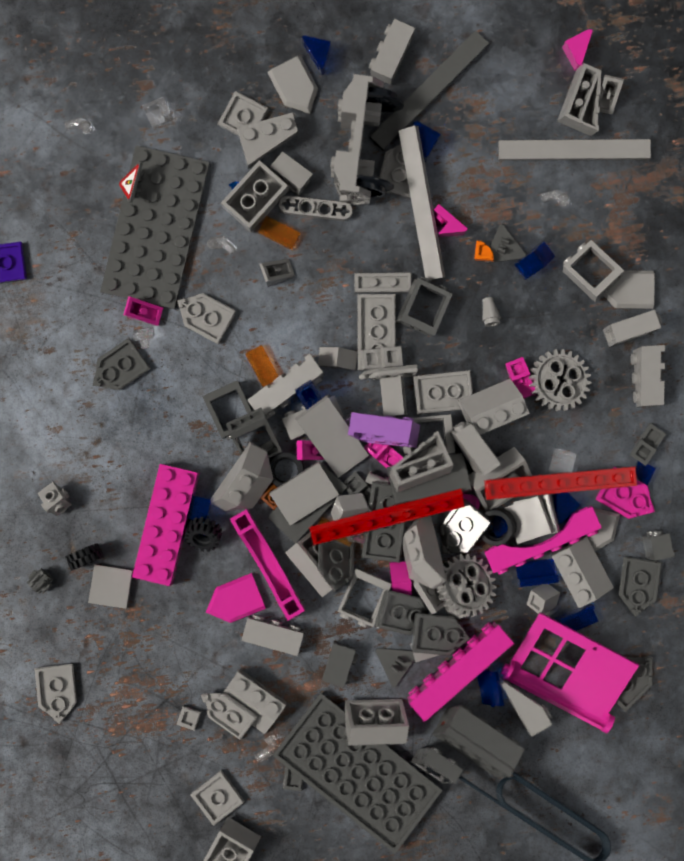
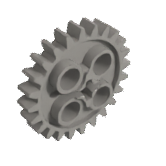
(576, 386)
(479, 577)

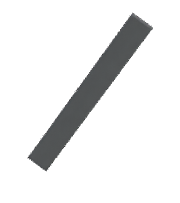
(429, 90)

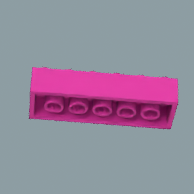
(165, 525)
(459, 670)

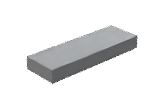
(383, 282)

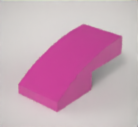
(520, 374)
(383, 454)

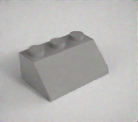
(493, 406)
(511, 466)
(305, 557)
(582, 572)
(257, 699)
(376, 722)

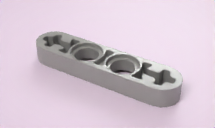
(315, 211)

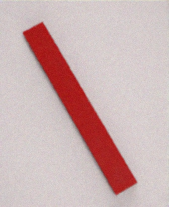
(560, 483)
(387, 516)

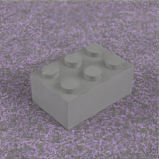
(255, 196)

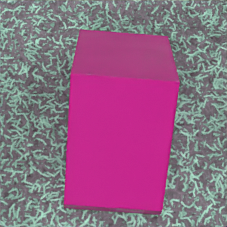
(576, 48)
(400, 578)

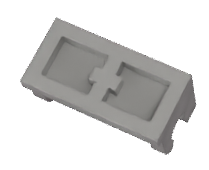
(291, 173)
(393, 396)

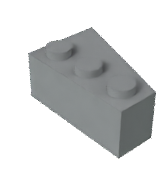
(582, 101)
(648, 376)
(422, 465)

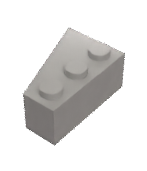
(266, 136)

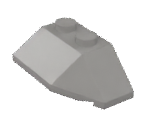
(245, 481)
(423, 553)

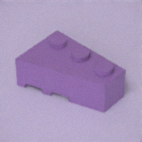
(384, 430)

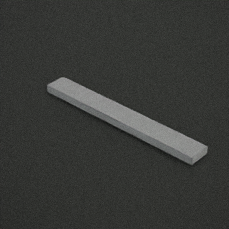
(574, 149)
(422, 203)

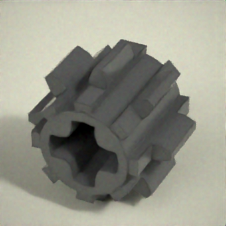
(40, 580)

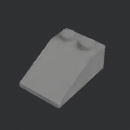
(531, 713)
(233, 843)

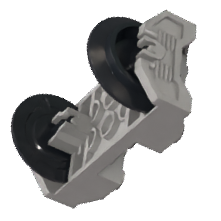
(361, 106)

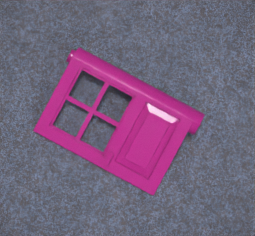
(592, 684)

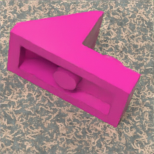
(452, 225)
(143, 311)
(307, 451)

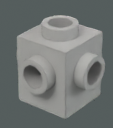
(54, 499)

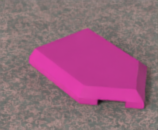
(627, 501)
(236, 599)

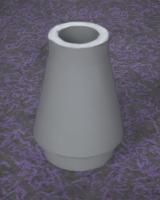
(490, 312)

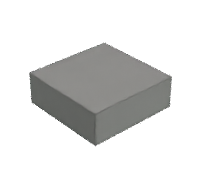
(189, 718)

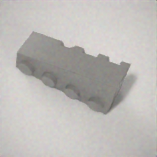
(283, 387)

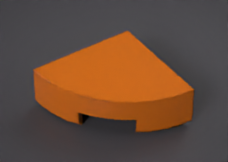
(483, 252)

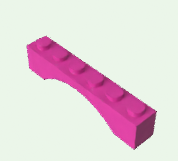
(579, 524)
(268, 564)

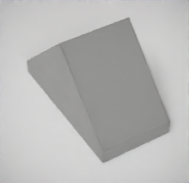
(609, 93)
(277, 271)
(337, 358)
(349, 506)

